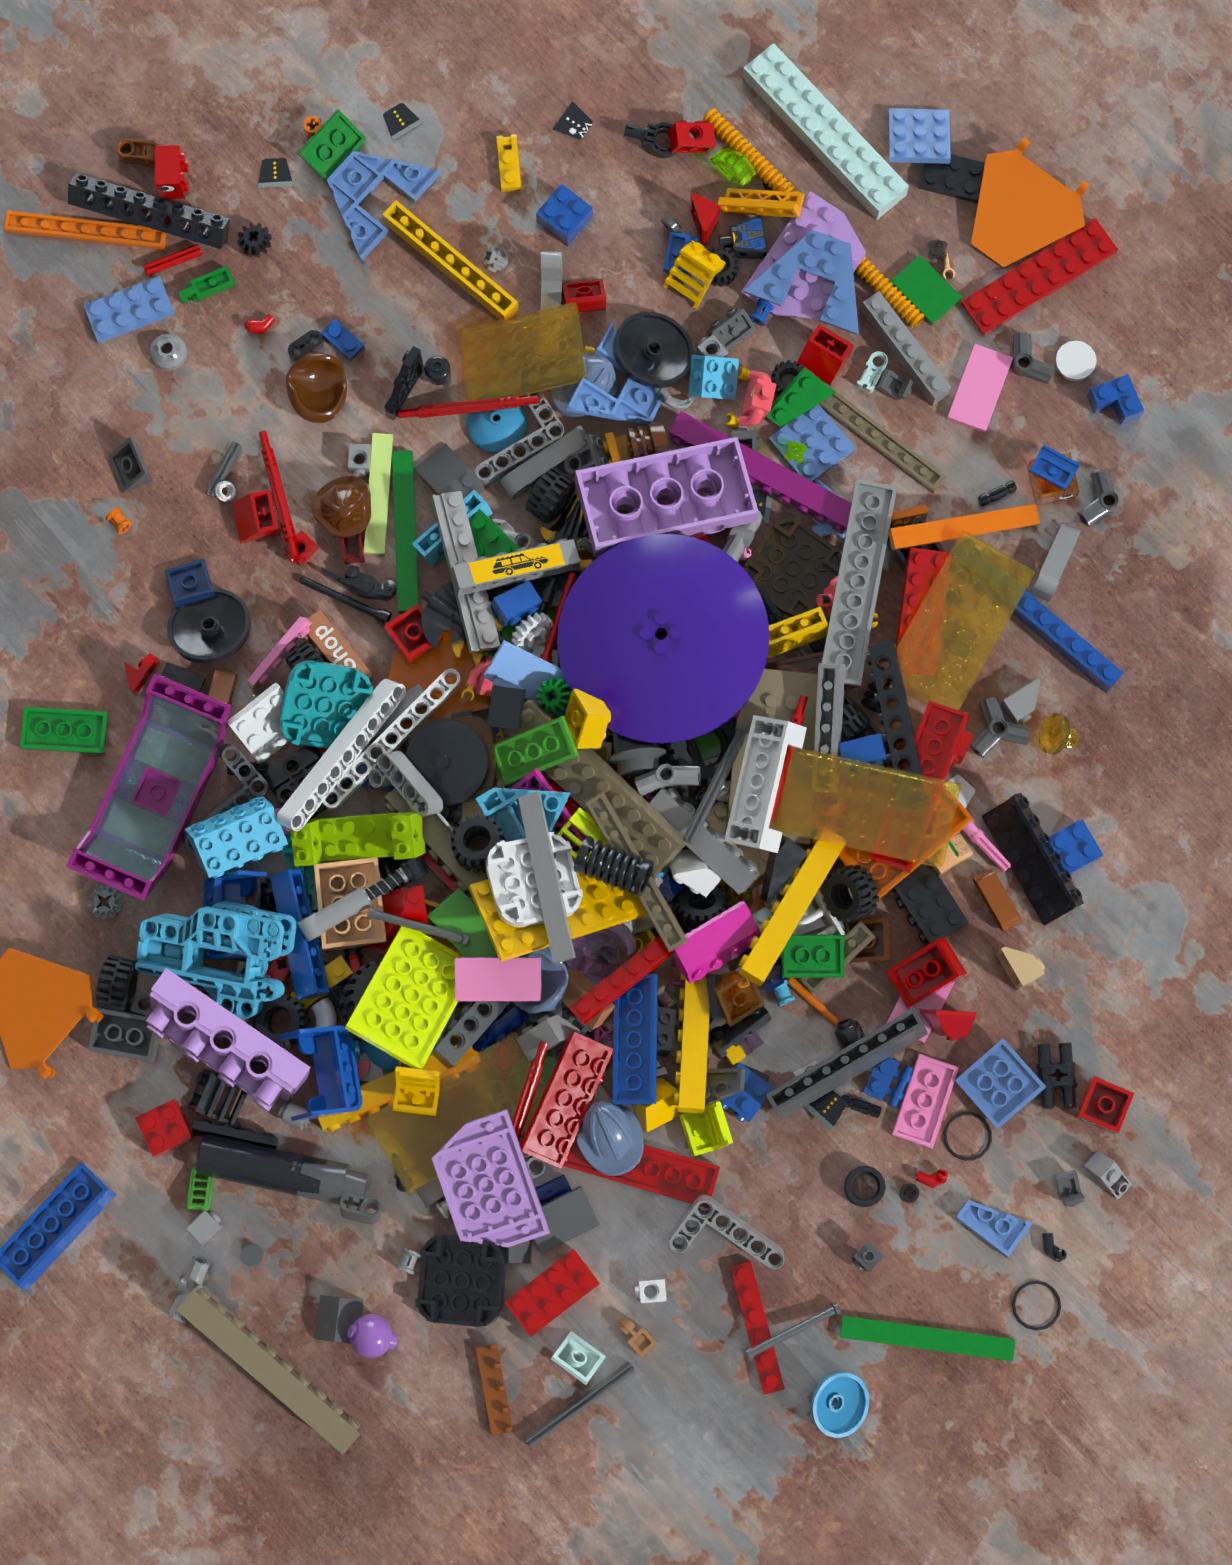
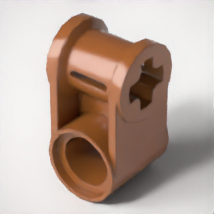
(141, 152)

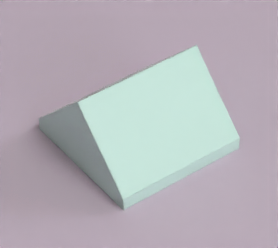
(578, 1357)

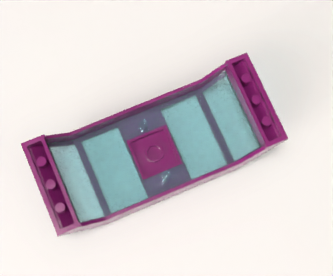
(154, 789)

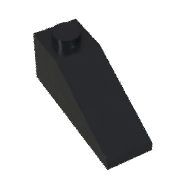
(780, 868)

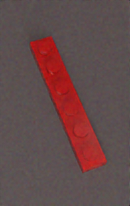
(620, 981)
(756, 1326)

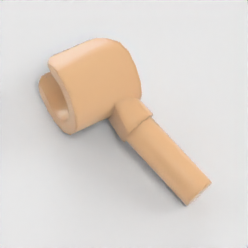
(947, 268)

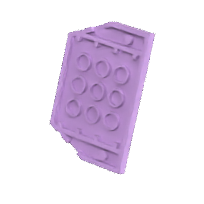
(808, 292)
(489, 1184)

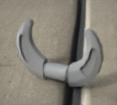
(674, 402)

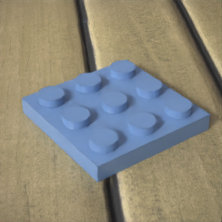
(919, 136)
(823, 440)
(1000, 1083)

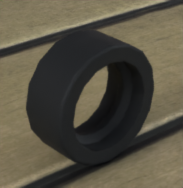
(881, 1187)

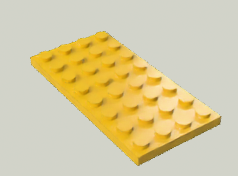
(599, 909)

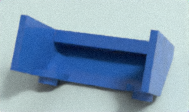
(230, 887)
(334, 1070)

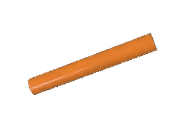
(813, 1001)

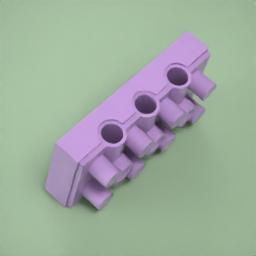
(669, 477)
(176, 999)

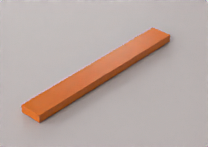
(84, 230)
(974, 524)

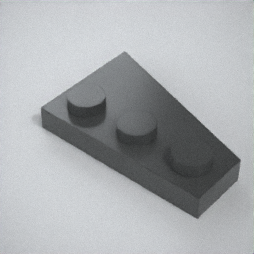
(723, 1083)

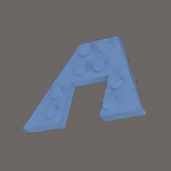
(356, 181)
(820, 257)
(634, 403)

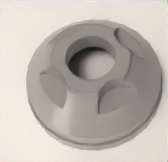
(170, 360)

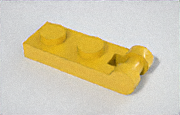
(509, 163)

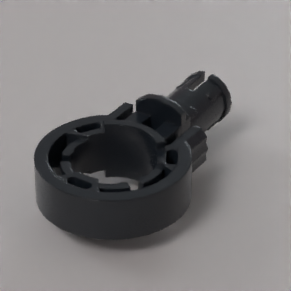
(648, 137)

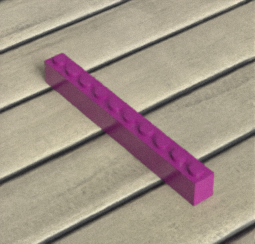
(770, 476)

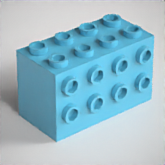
(236, 837)

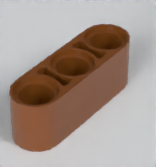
(997, 900)

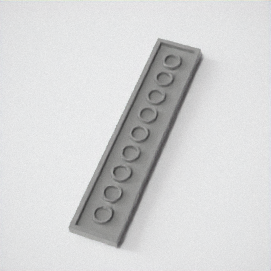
(859, 578)

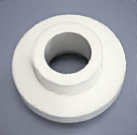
(230, 491)

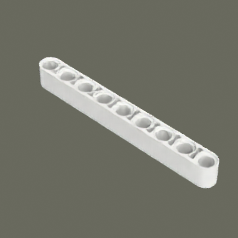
(395, 729)
(341, 755)

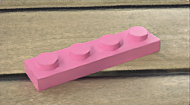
(284, 646)

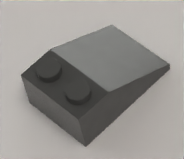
(448, 473)

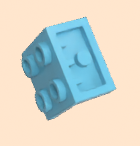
(713, 377)

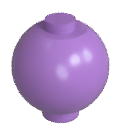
(371, 1336)

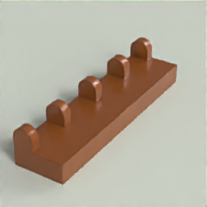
(494, 1389)

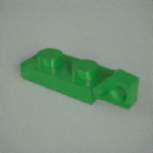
(207, 285)

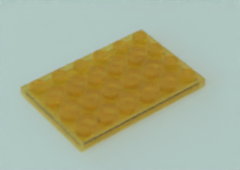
(523, 353)

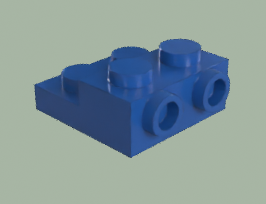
(750, 1100)

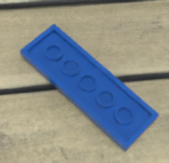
(635, 1044)

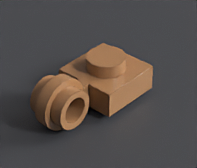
(641, 1340)

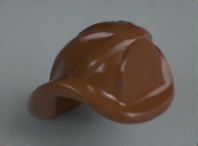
(317, 387)
(343, 506)

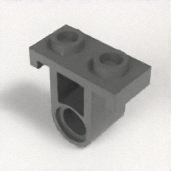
(588, 456)

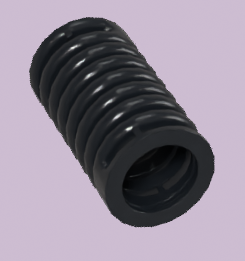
(617, 862)

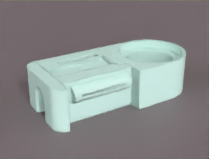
(872, 373)

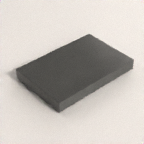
(566, 1218)

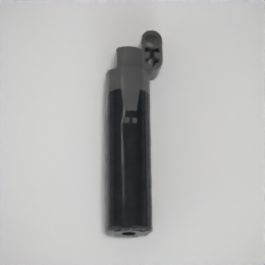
(288, 1174)

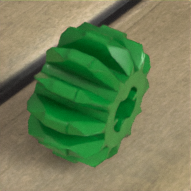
(561, 692)

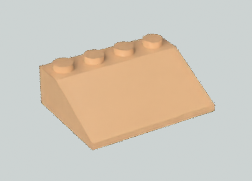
(336, 881)

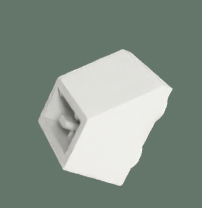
(693, 872)

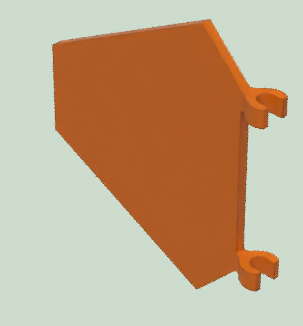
(1022, 208)
(429, 668)
(40, 1008)

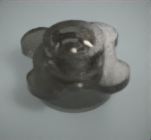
(937, 244)

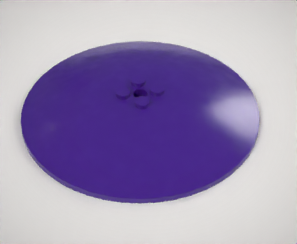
(711, 648)

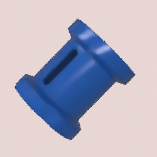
(756, 317)

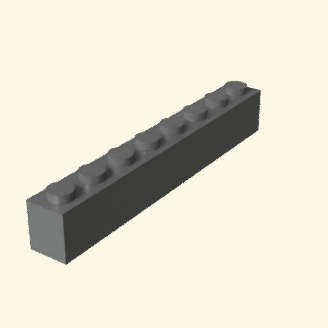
(847, 1064)

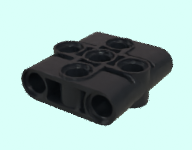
(282, 780)

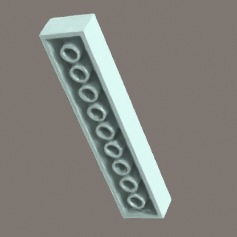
(825, 131)

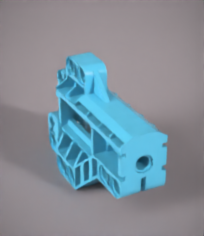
(180, 945)

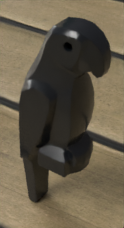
(364, 584)

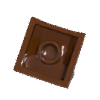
(880, 947)

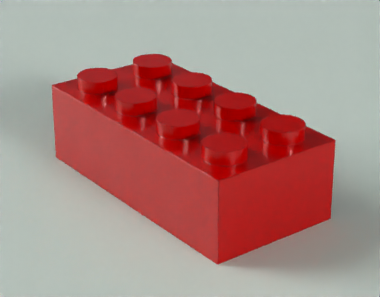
(552, 1292)

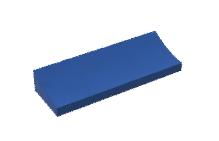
(54, 1226)

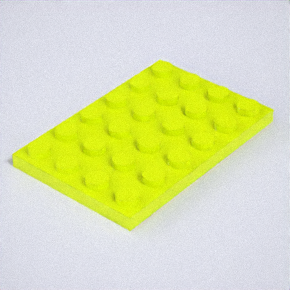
(408, 998)

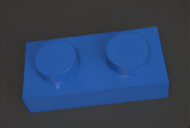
(342, 340)

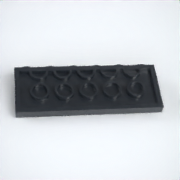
(1033, 858)
(928, 904)

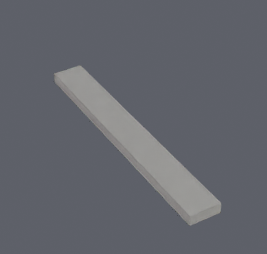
(546, 877)

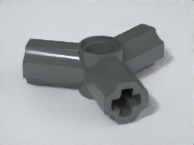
(988, 738)

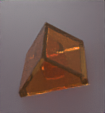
(737, 996)

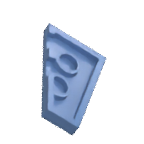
(995, 1228)

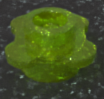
(795, 446)

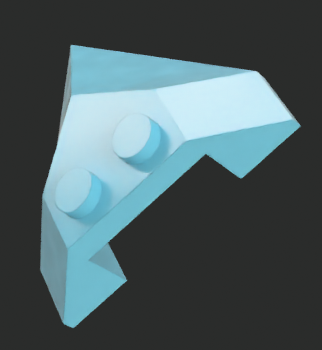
(504, 807)

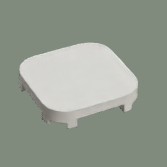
(515, 886)

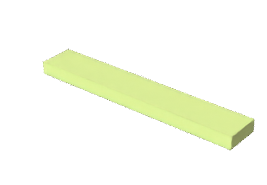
(380, 489)

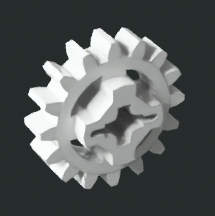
(532, 632)

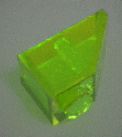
(734, 166)

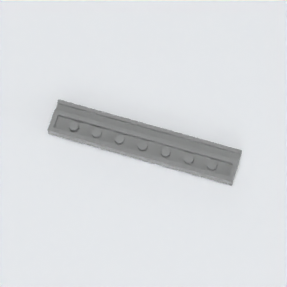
(460, 546)

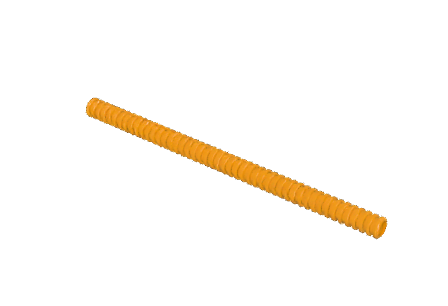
(778, 183)

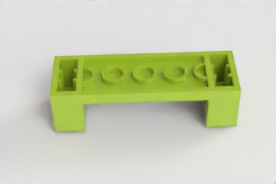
(359, 838)

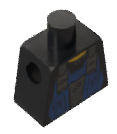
(746, 238)

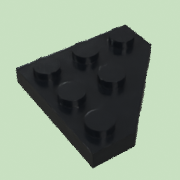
(405, 381)

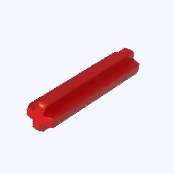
(172, 259)

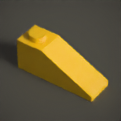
(336, 973)

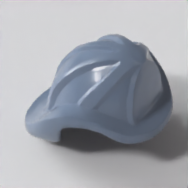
(598, 371)
(553, 984)
(610, 1138)

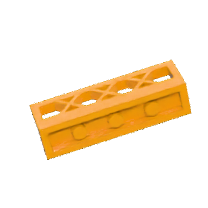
(762, 206)

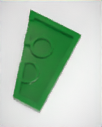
(799, 397)

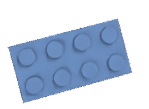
(129, 309)

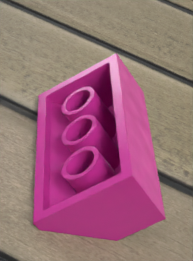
(716, 942)

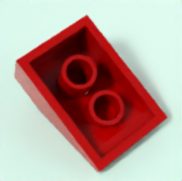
(926, 972)

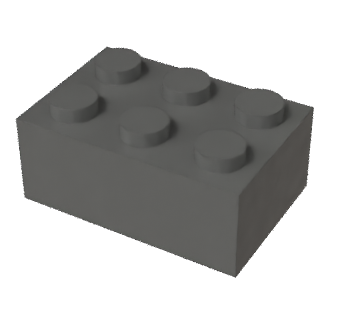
(123, 1036)

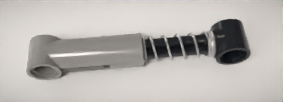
(360, 899)

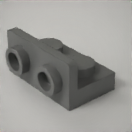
(732, 327)

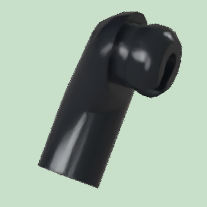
(1052, 1250)

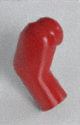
(259, 327)
(933, 1180)

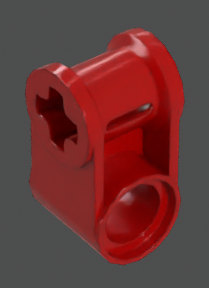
(275, 972)

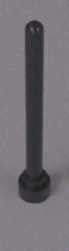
(380, 615)

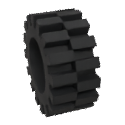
(732, 270)
(782, 369)

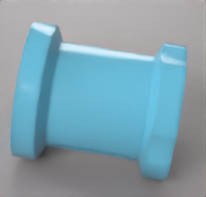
(783, 994)

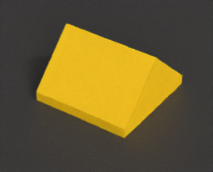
(663, 1111)

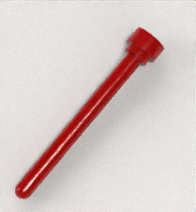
(554, 629)

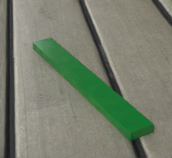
(405, 530)
(927, 1338)

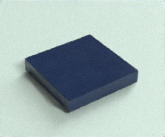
(189, 583)

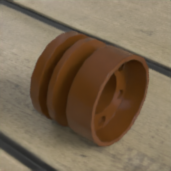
(647, 444)

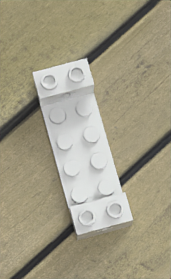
(760, 782)

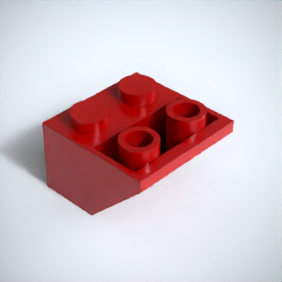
(825, 354)
(256, 516)

